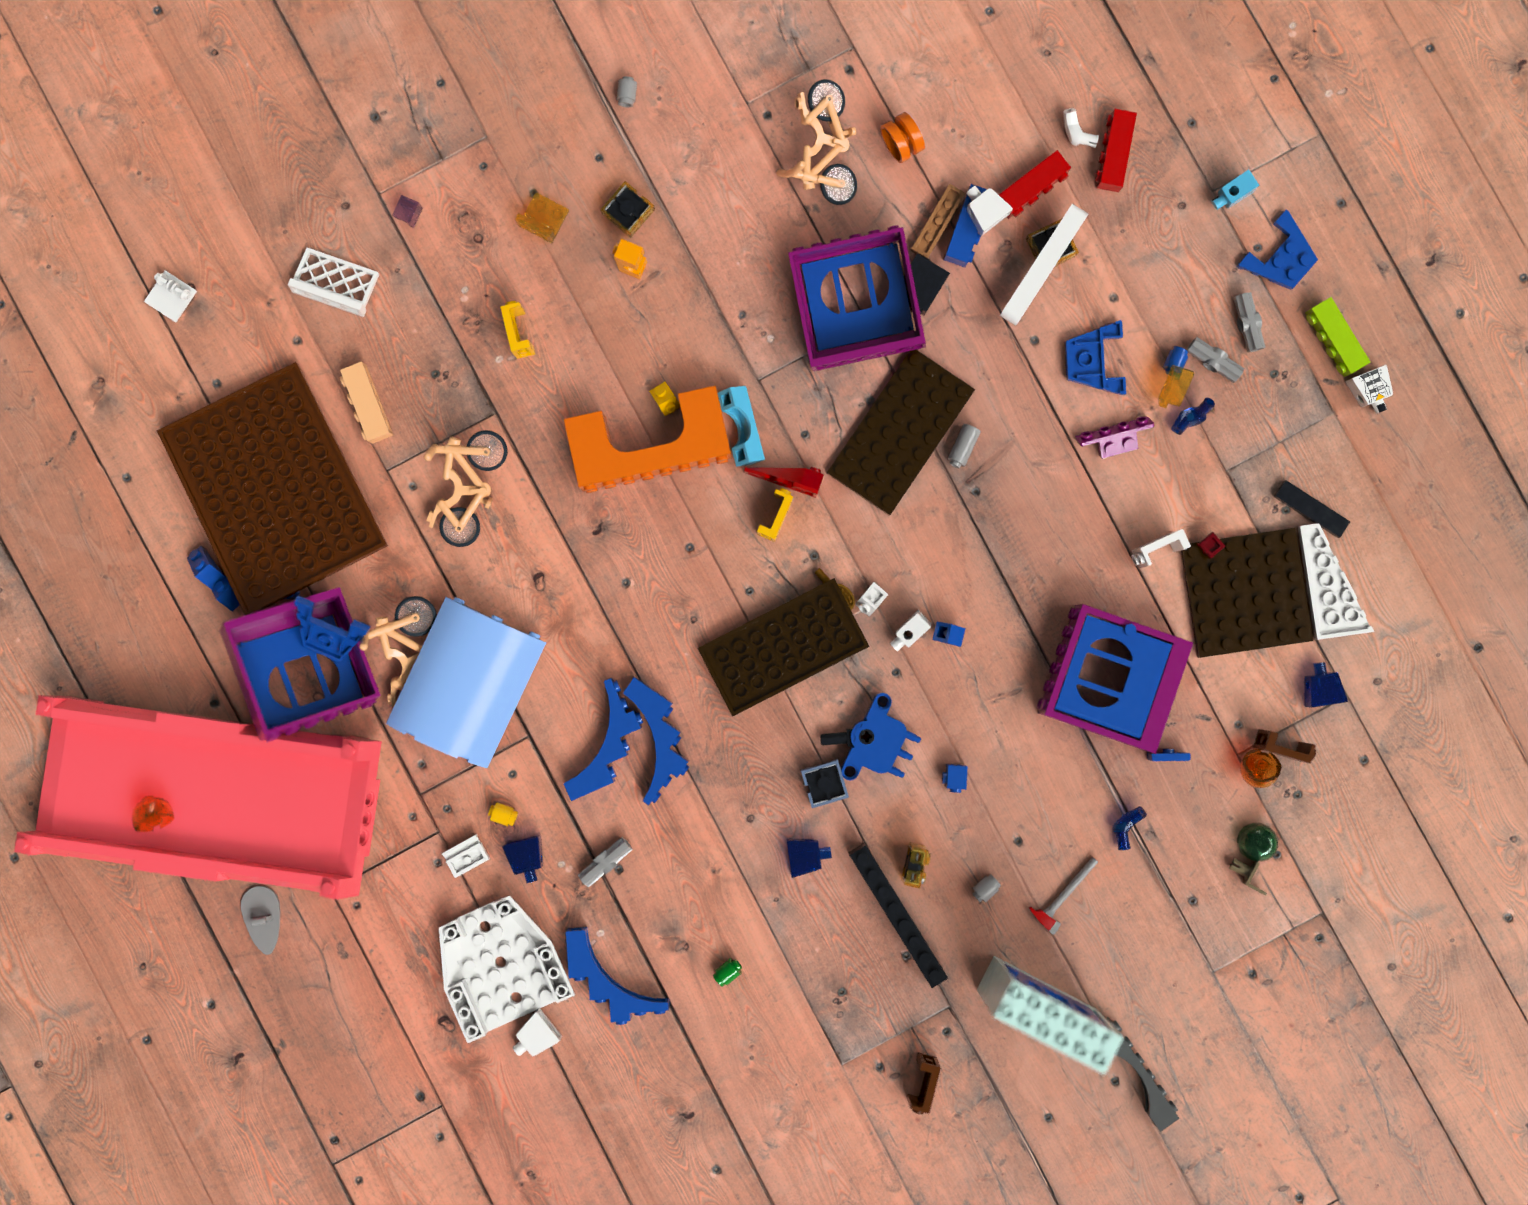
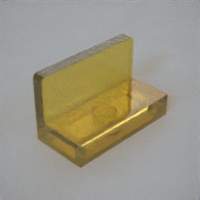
(1175, 386)

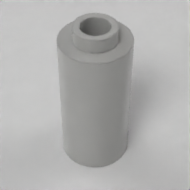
(963, 446)

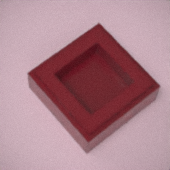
(1211, 545)

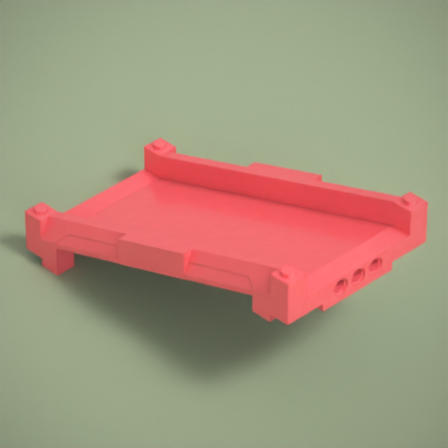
(241, 806)

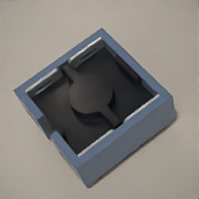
(824, 783)

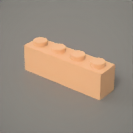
(366, 403)

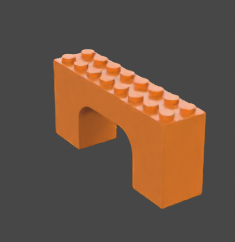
(602, 465)

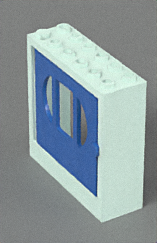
(1049, 1015)

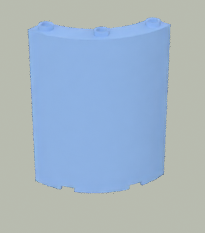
(466, 683)

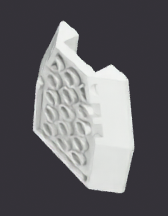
(481, 988)

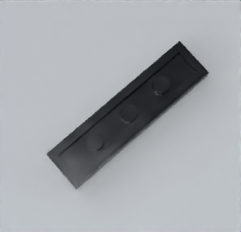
(1312, 509)

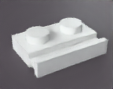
(466, 856)

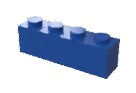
(964, 236)

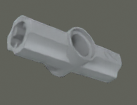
(1249, 322)
(1215, 359)
(605, 862)

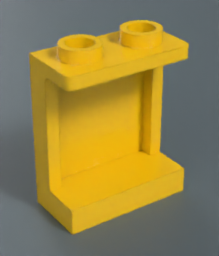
(518, 348)
(771, 534)

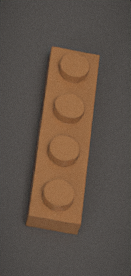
(938, 221)

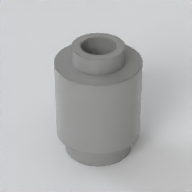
(626, 91)
(986, 888)

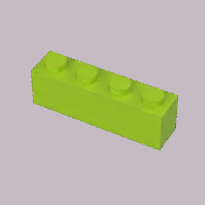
(1337, 337)

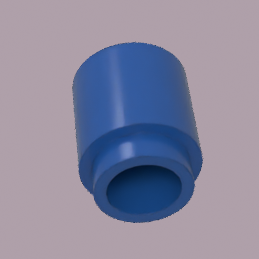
(1176, 357)

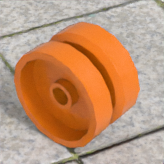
(902, 137)

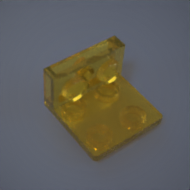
(543, 217)

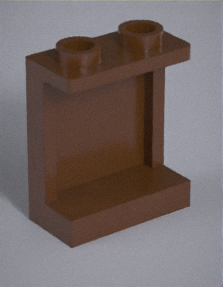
(1267, 739)
(922, 1103)

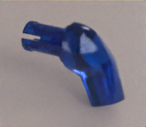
(1192, 416)
(1124, 824)

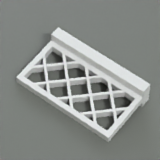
(324, 294)

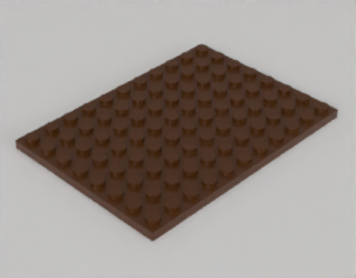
(272, 489)

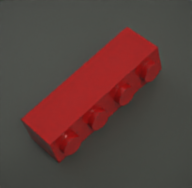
(1116, 150)
(1036, 182)

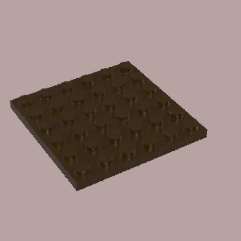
(1247, 594)

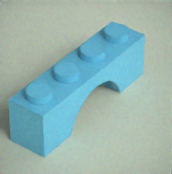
(737, 405)

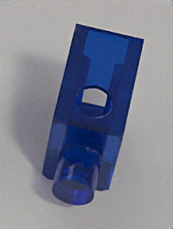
(1323, 688)
(806, 855)
(525, 856)

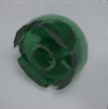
(1257, 842)

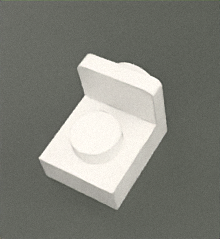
(871, 599)

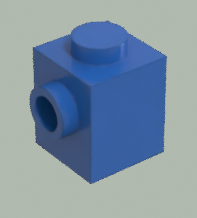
(948, 634)
(955, 777)

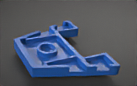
(1289, 261)
(1086, 359)
(324, 637)

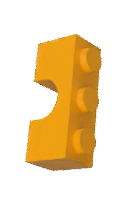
(630, 258)

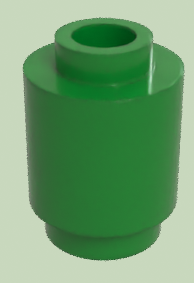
(727, 972)

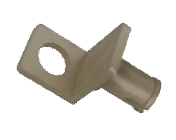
(1246, 871)

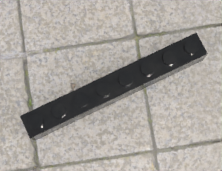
(898, 915)

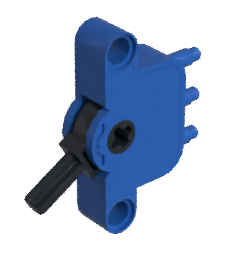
(881, 748)

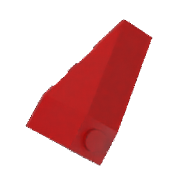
(797, 479)

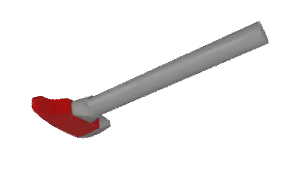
(1045, 916)

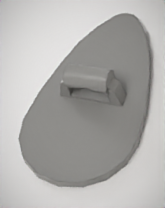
(262, 917)

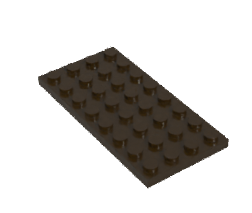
(900, 431)
(783, 647)

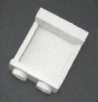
(1177, 540)

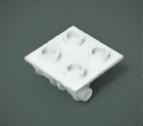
(170, 295)

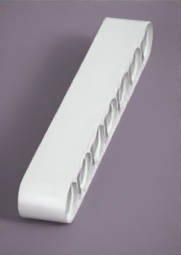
(1044, 264)

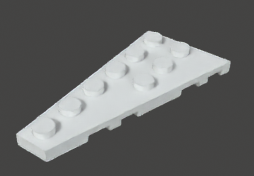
(1330, 595)

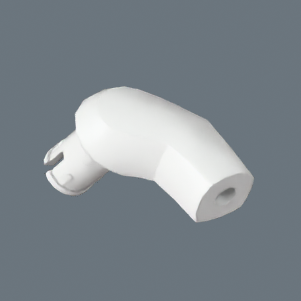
(1074, 131)

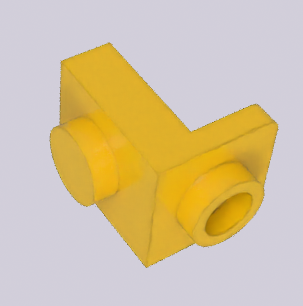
(665, 398)

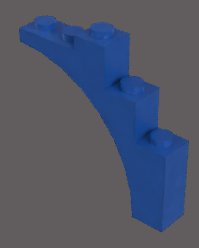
(621, 723)
(668, 761)
(622, 1002)

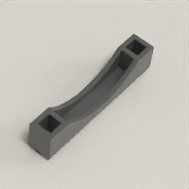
(1156, 1105)

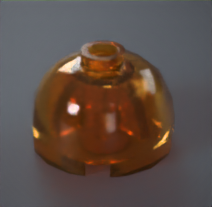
(1260, 768)
(150, 813)

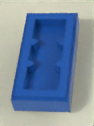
(1168, 755)

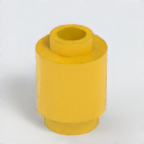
(502, 814)

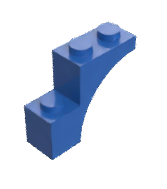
(212, 576)

